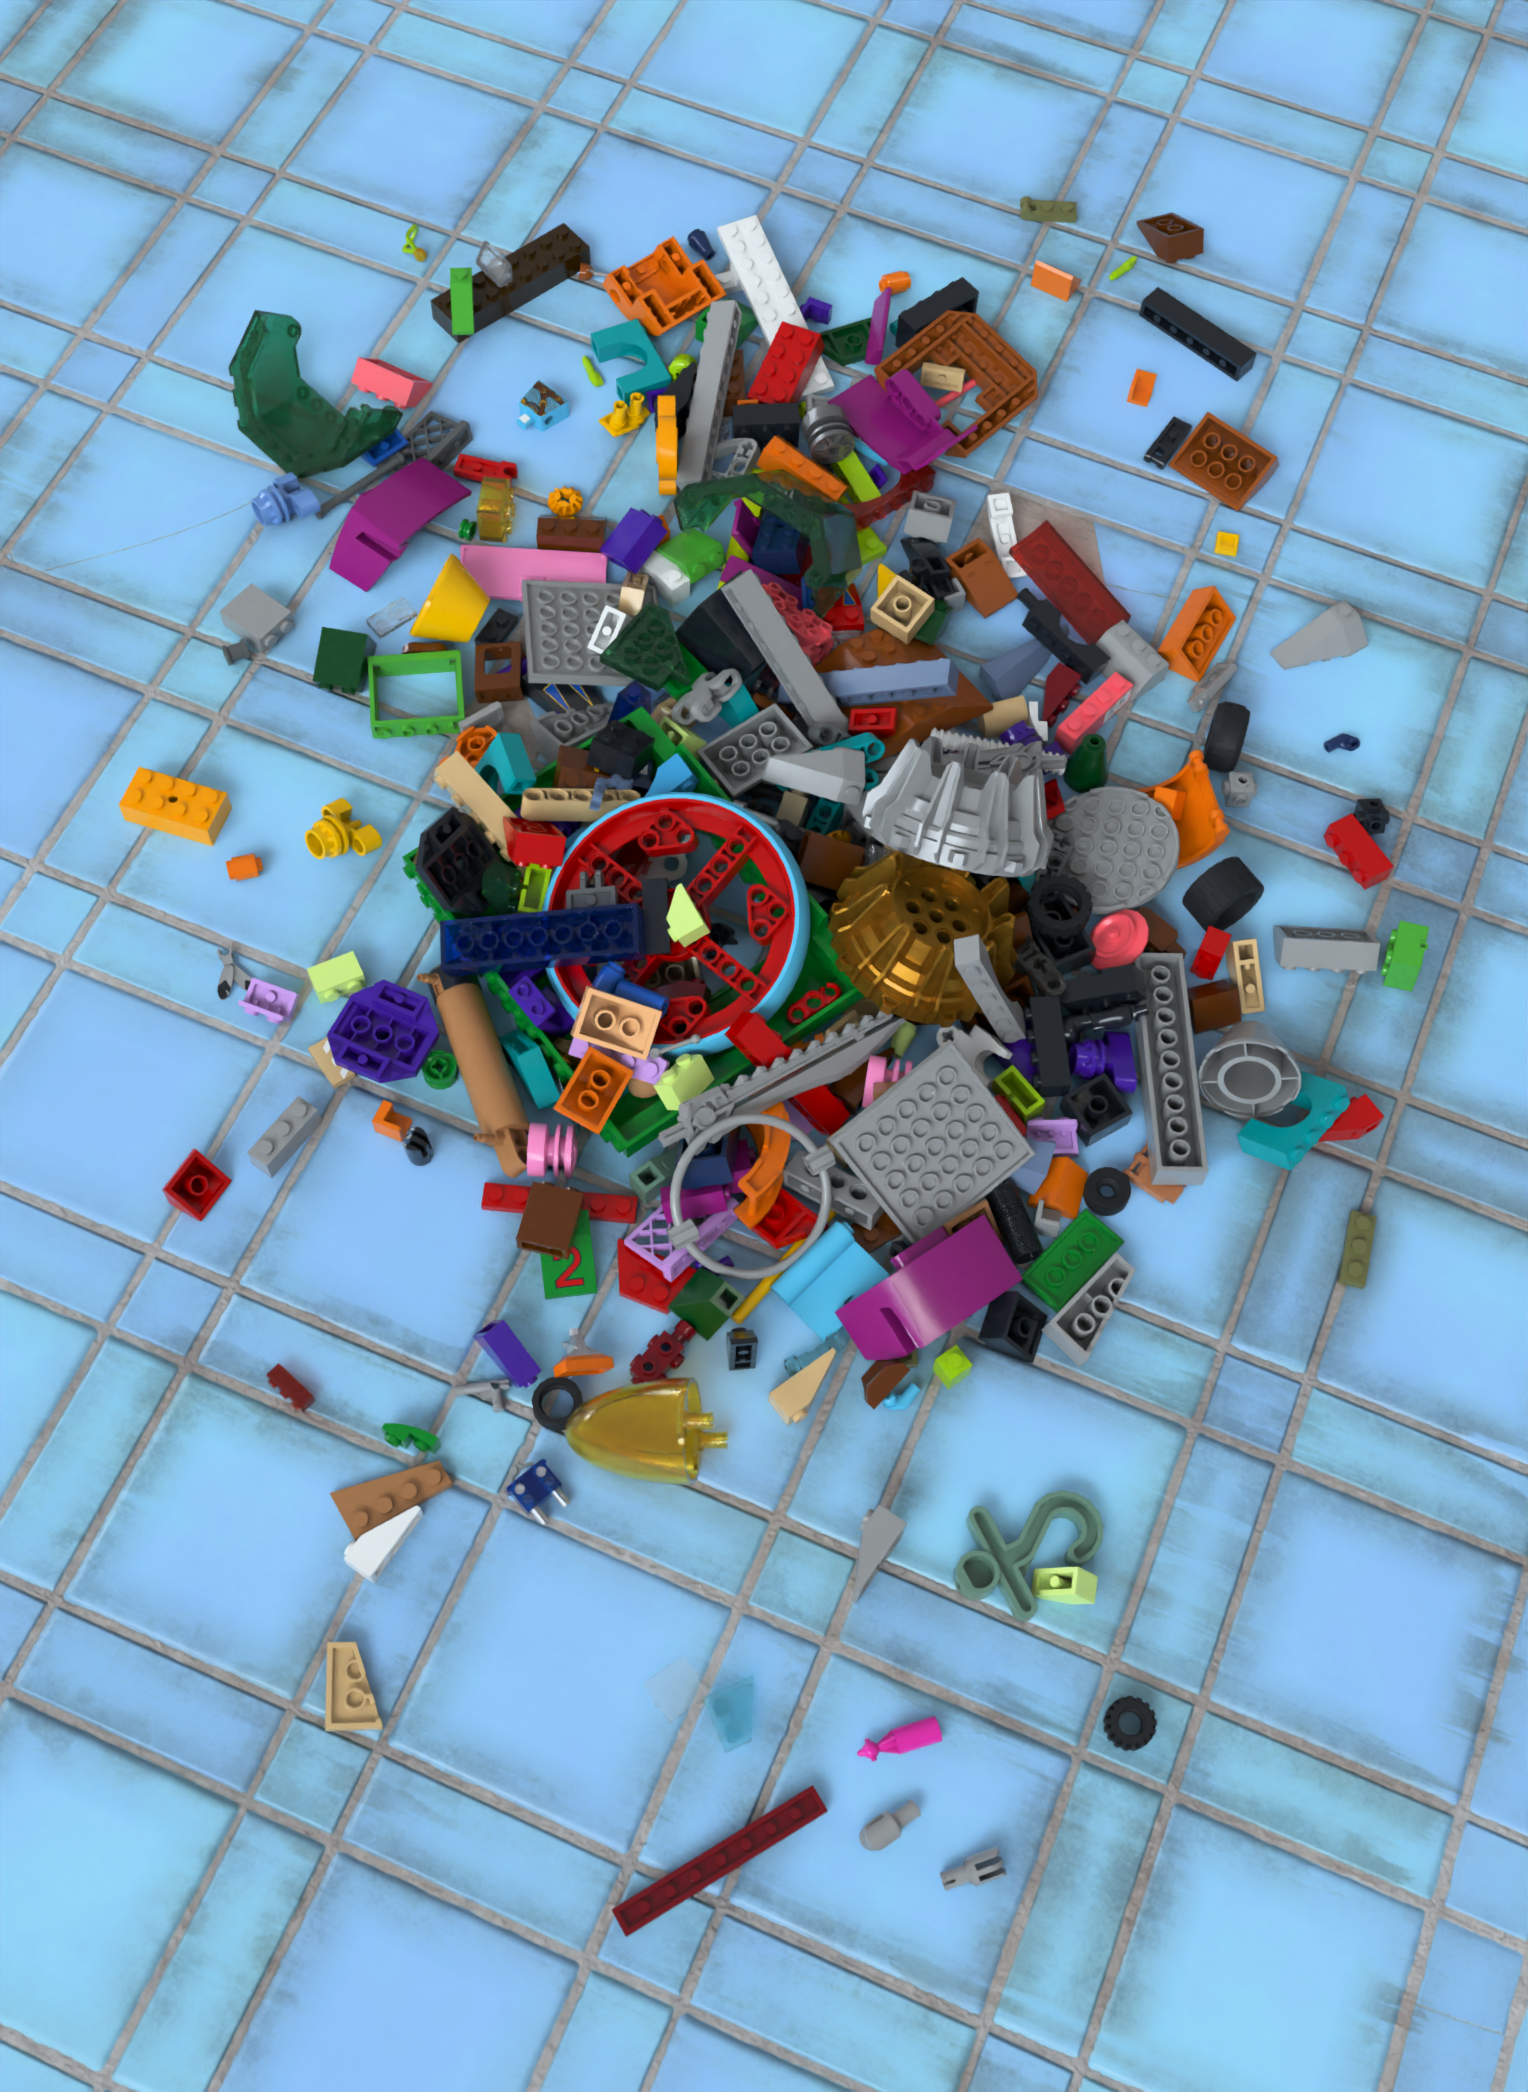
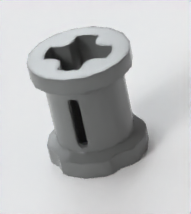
(235, 652)

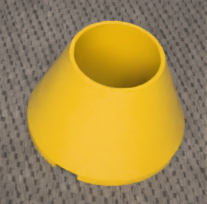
(452, 605)

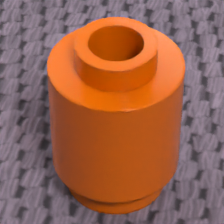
(897, 281)
(244, 867)

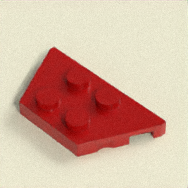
(786, 1221)
(645, 1282)

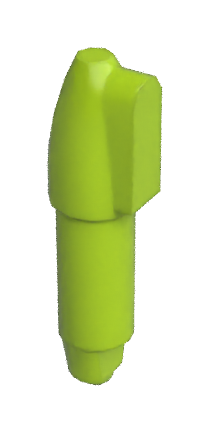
(1125, 267)
(593, 376)

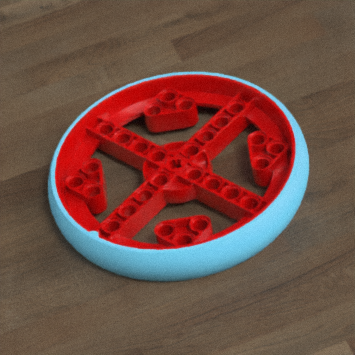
(787, 890)

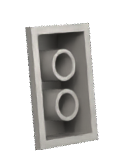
(1132, 659)

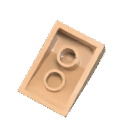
(616, 1023)

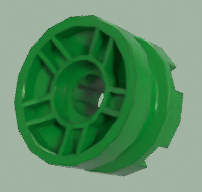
(449, 1073)

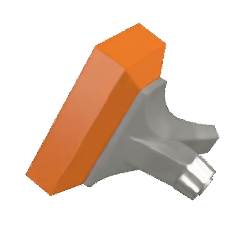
(580, 1358)

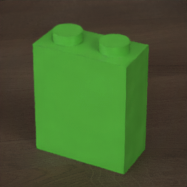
(694, 554)

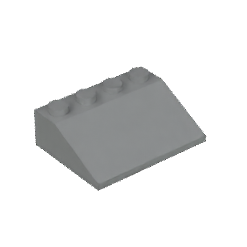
(742, 753)

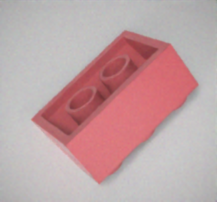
(389, 382)

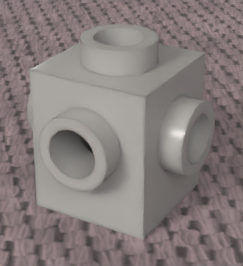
(1239, 789)

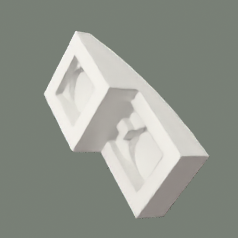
(1040, 726)

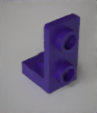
(816, 310)

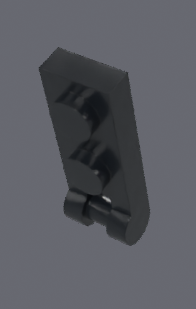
(1167, 442)

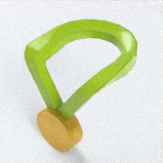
(418, 253)

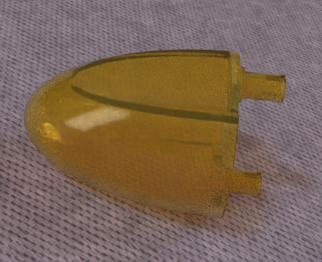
(646, 1431)

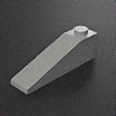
(569, 728)
(827, 773)

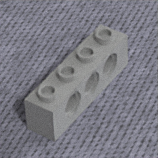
(849, 1194)

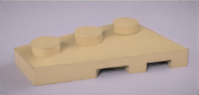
(348, 1693)

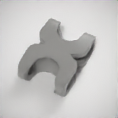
(706, 697)

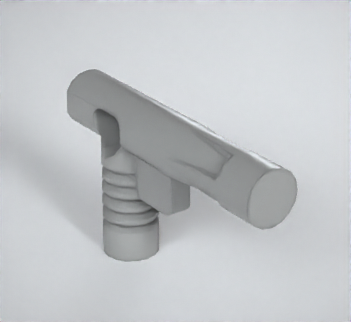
(487, 1391)

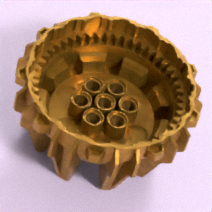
(900, 933)

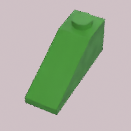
(462, 301)

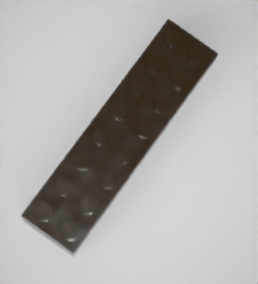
(534, 271)

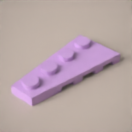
(645, 1070)

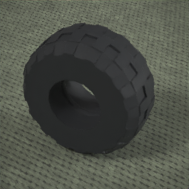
(1226, 736)

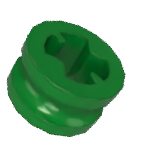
(467, 529)

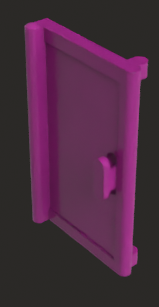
(745, 527)

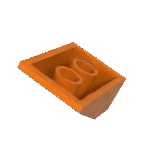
(593, 1090)

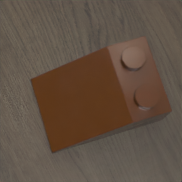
(1172, 237)

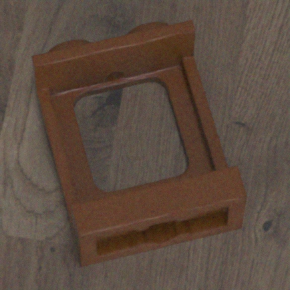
(499, 686)

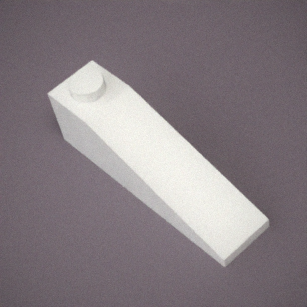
(667, 577)

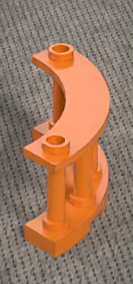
(766, 1177)

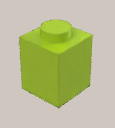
(952, 1367)

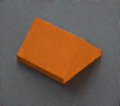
(1054, 281)
(1061, 1187)

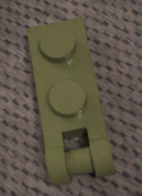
(1047, 210)

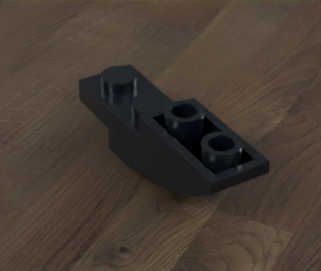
(937, 572)

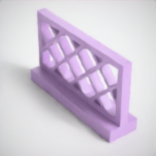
(679, 1260)

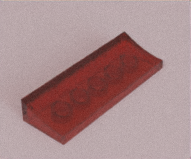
(1068, 583)

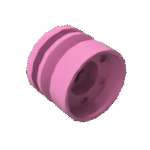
(878, 1072)
(551, 1150)

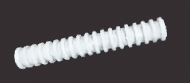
(958, 742)

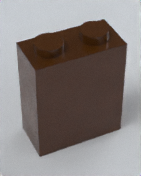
(827, 860)
(550, 1220)

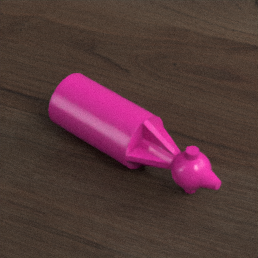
(904, 1739)

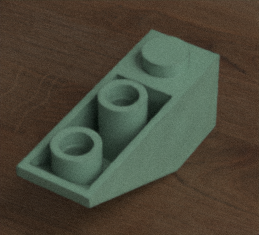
(653, 1175)

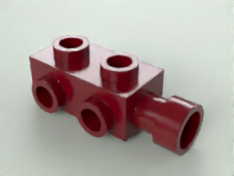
(661, 1360)

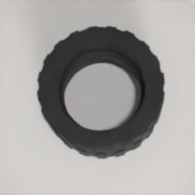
(1223, 894)

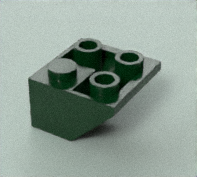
(706, 1302)

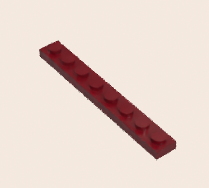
(719, 1861)

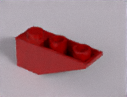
(1355, 1121)

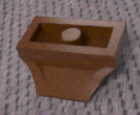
(881, 1380)

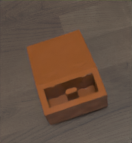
(981, 577)

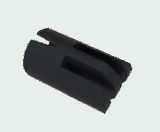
(418, 1147)

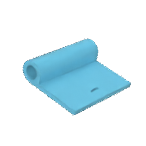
(827, 1278)

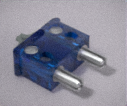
(533, 1486)

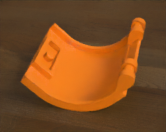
(1202, 820)

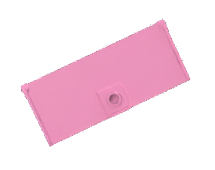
(503, 568)

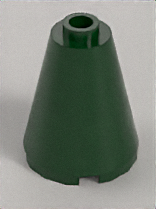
(1087, 765)

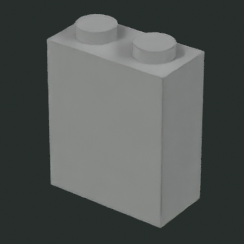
(257, 618)

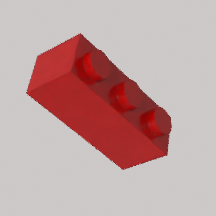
(1358, 851)

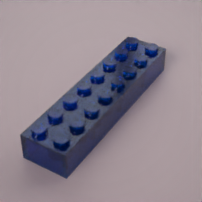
(542, 939)

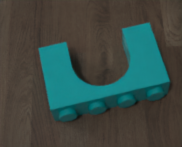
(631, 340)
(509, 762)
(1290, 1144)

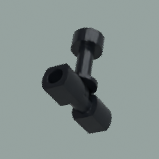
(917, 568)

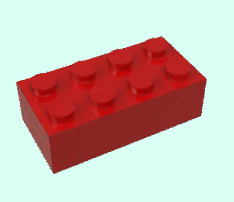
(787, 365)

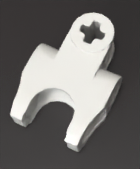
(974, 1047)

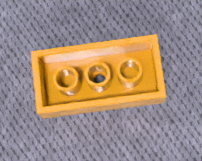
(175, 806)

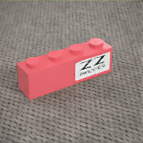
(1093, 712)

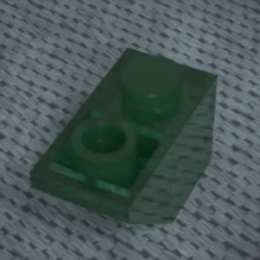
(502, 888)

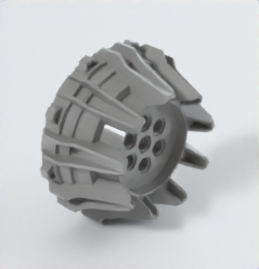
(961, 814)

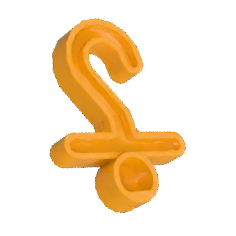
(667, 445)

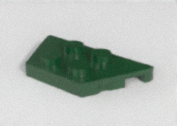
(847, 343)

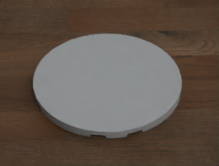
(1121, 846)

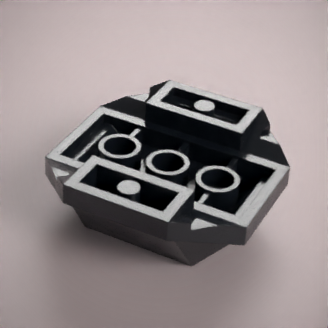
(453, 861)

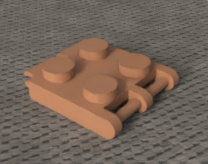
(1142, 1179)

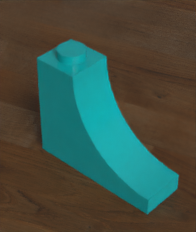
(738, 707)
(531, 1068)

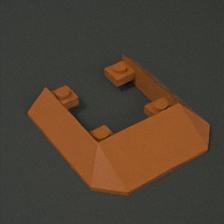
(972, 345)

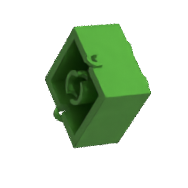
(1404, 955)

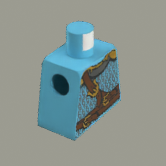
(542, 408)

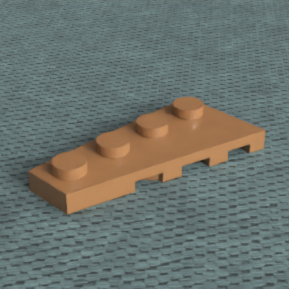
(384, 1498)

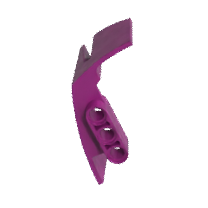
(899, 423)
(390, 516)
(931, 1292)

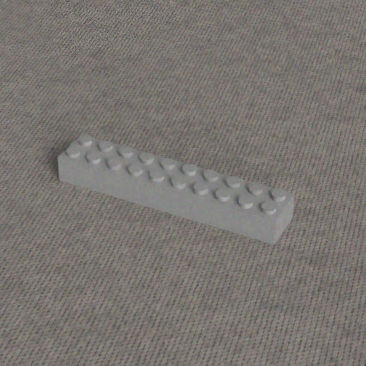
(1169, 1074)

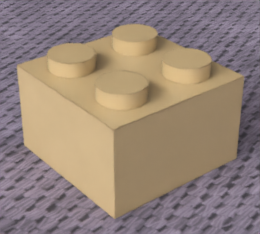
(902, 609)

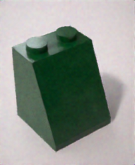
(343, 660)

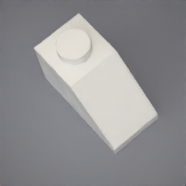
(608, 628)

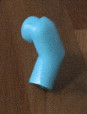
(901, 1401)

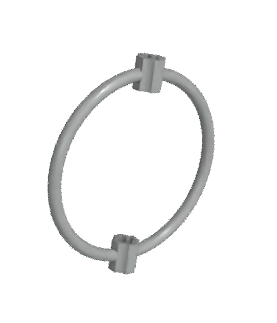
(684, 1231)

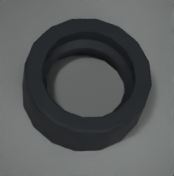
(553, 1384)

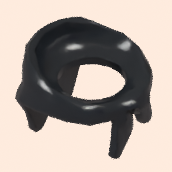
(721, 935)

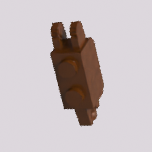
(1161, 936)

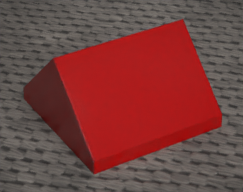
(196, 1186)

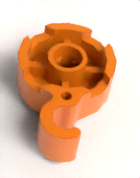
(473, 743)

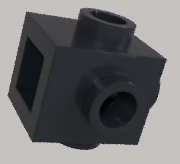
(1372, 815)

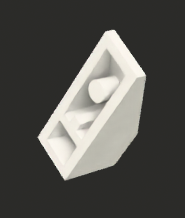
(378, 1546)

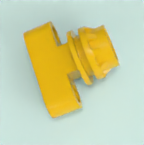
(337, 832)

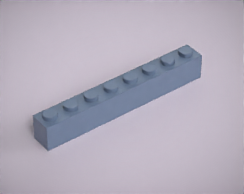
(887, 683)

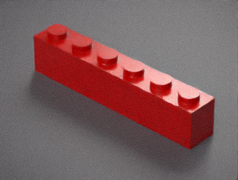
(761, 1048)

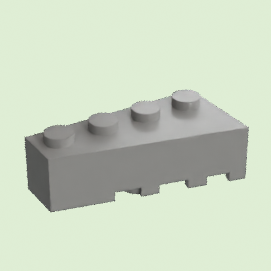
(1083, 1318)

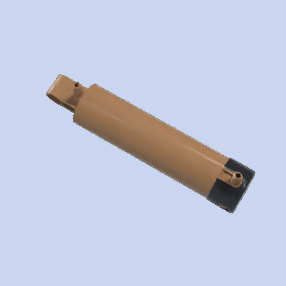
(482, 1066)

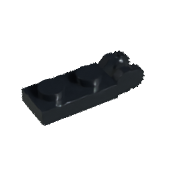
(767, 680)

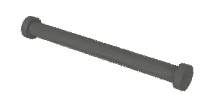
(361, 484)

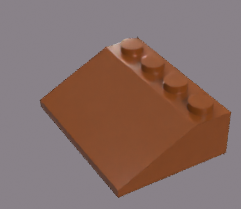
(1224, 462)

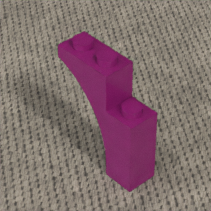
(714, 1197)

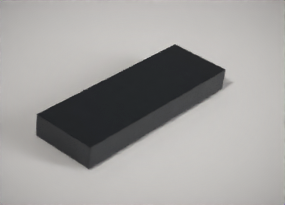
(655, 911)

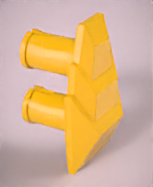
(625, 418)

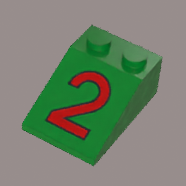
(575, 1275)

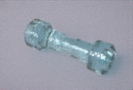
(796, 1363)

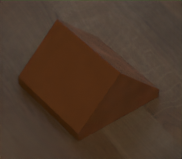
(1213, 1006)

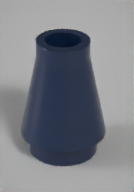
(700, 243)

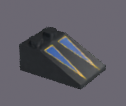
(560, 696)

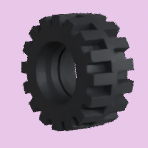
(1146, 1716)

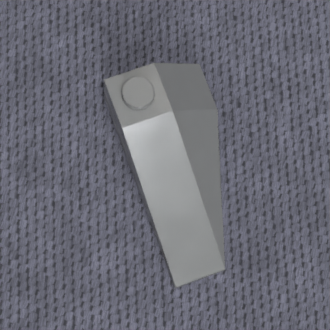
(1328, 636)

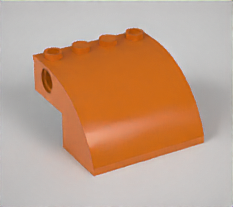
(663, 288)

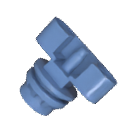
(283, 499)

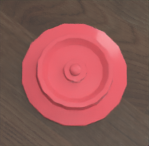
(1119, 939)

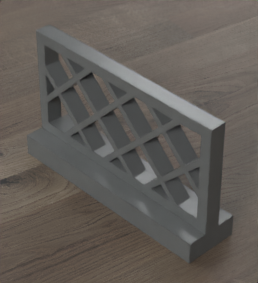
(445, 451)

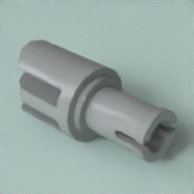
(887, 1826)
(976, 1869)

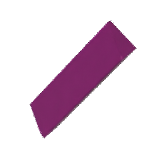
(878, 328)
(736, 564)

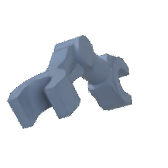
(602, 784)

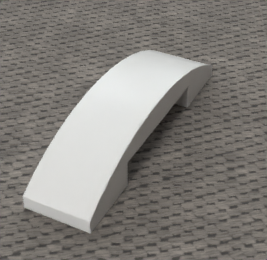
(1003, 532)

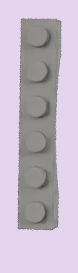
(977, 972)

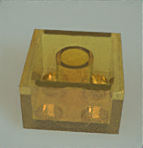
(495, 509)

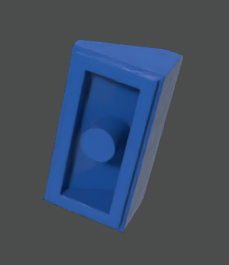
(385, 448)

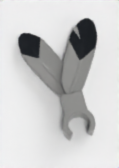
(229, 973)

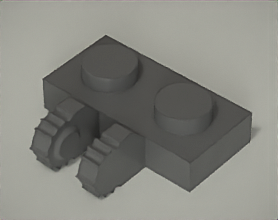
(591, 896)

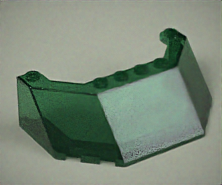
(287, 414)
(817, 516)

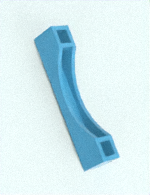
(670, 777)

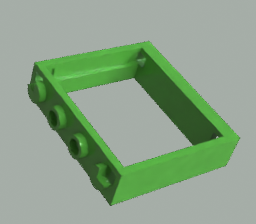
(408, 665)

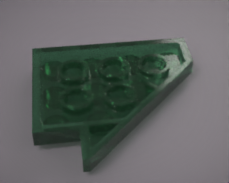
(648, 650)

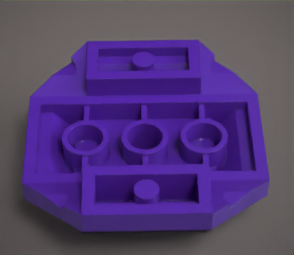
(380, 1013)

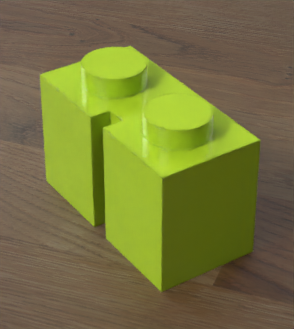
(534, 889)
(1019, 1093)

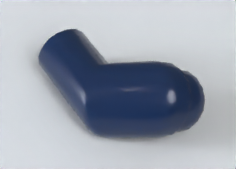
(1342, 741)

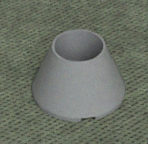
(1250, 1072)

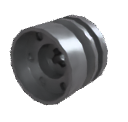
(828, 434)

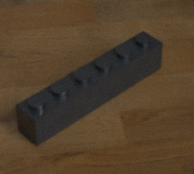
(1197, 334)

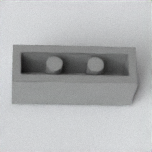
(284, 1137)

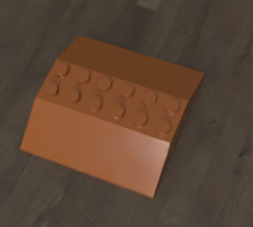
(917, 716)

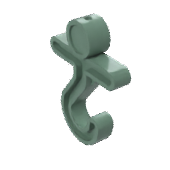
(1007, 1563)

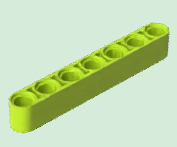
(852, 473)

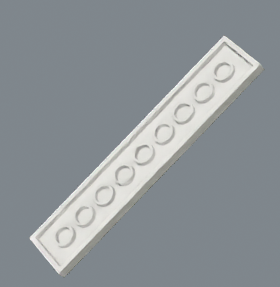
(767, 288)

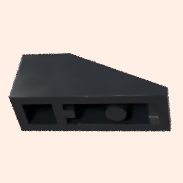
(741, 1349)

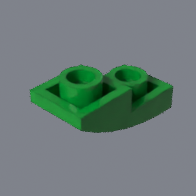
(404, 1434)

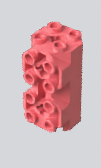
(811, 631)

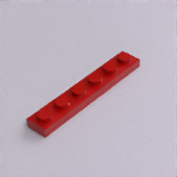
(599, 1205)

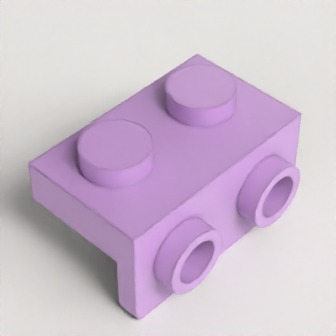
(269, 1000)
(1059, 1130)

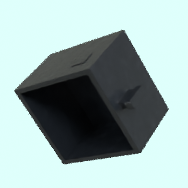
(719, 637)

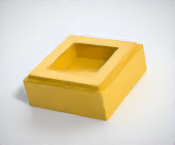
(1226, 543)

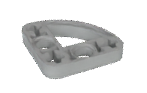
(739, 447)

